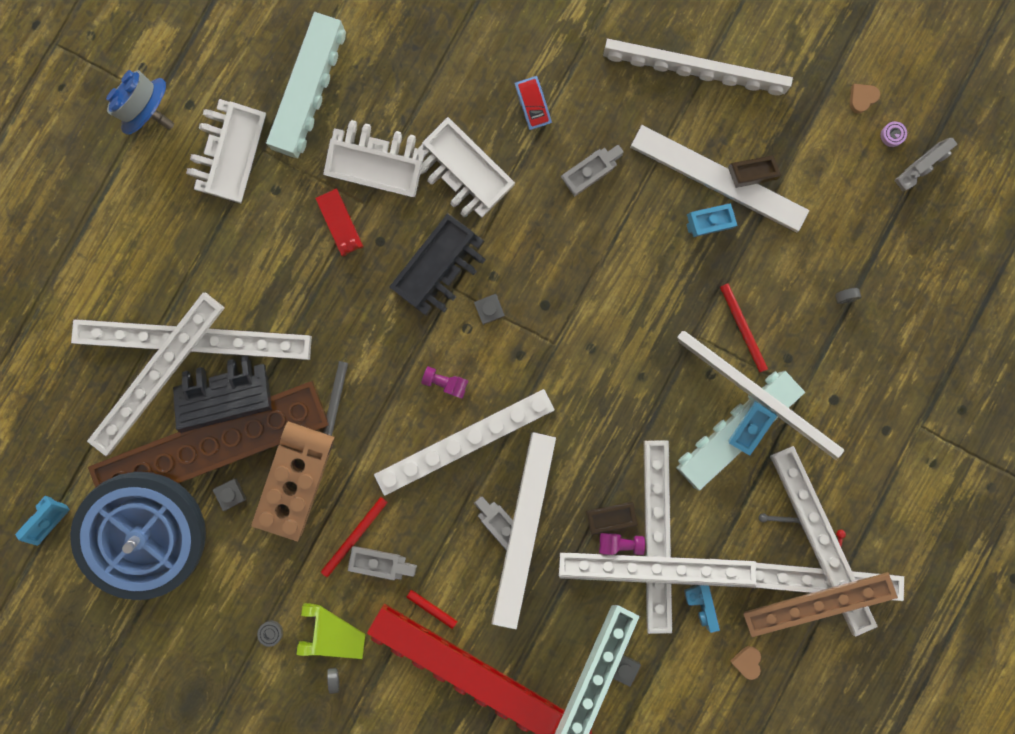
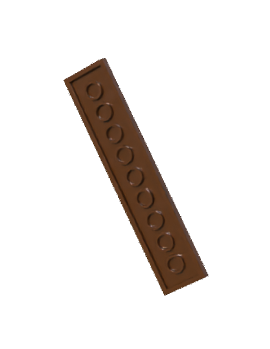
(217, 445)

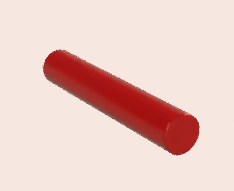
(431, 609)

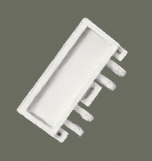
(231, 151)
(371, 163)
(465, 166)

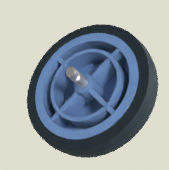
(138, 535)

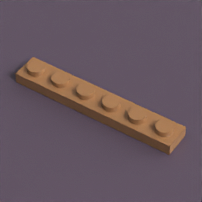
(820, 604)

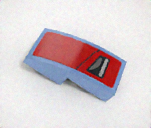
(533, 102)

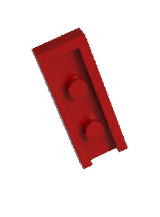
(339, 222)

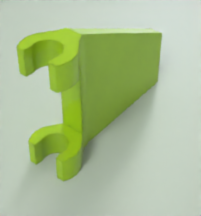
(331, 635)

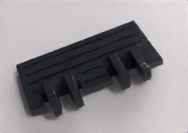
(436, 263)
(225, 399)

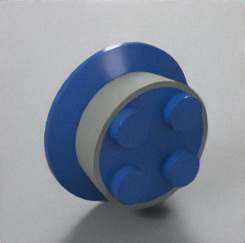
(137, 101)

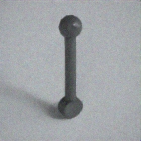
(763, 518)

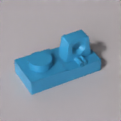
(711, 220)
(752, 428)
(43, 521)
(702, 596)

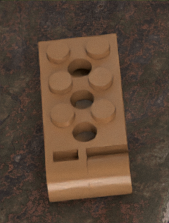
(314, 450)

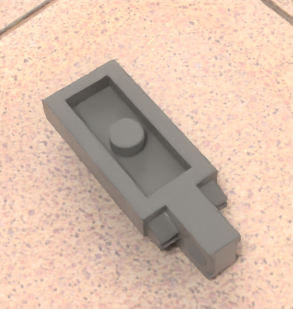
(924, 164)
(591, 169)
(495, 520)
(379, 564)

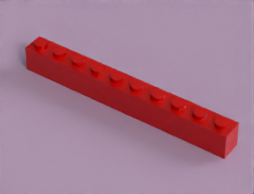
(465, 672)

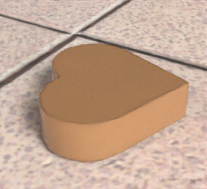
(863, 97)
(747, 662)

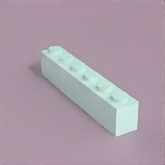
(306, 85)
(716, 452)
(598, 672)

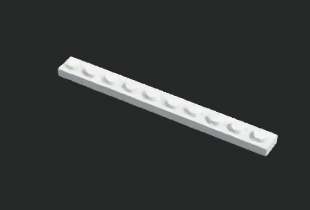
(212, 341)

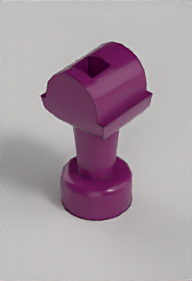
(452, 385)
(612, 543)

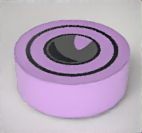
(893, 134)

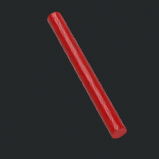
(743, 327)
(354, 536)

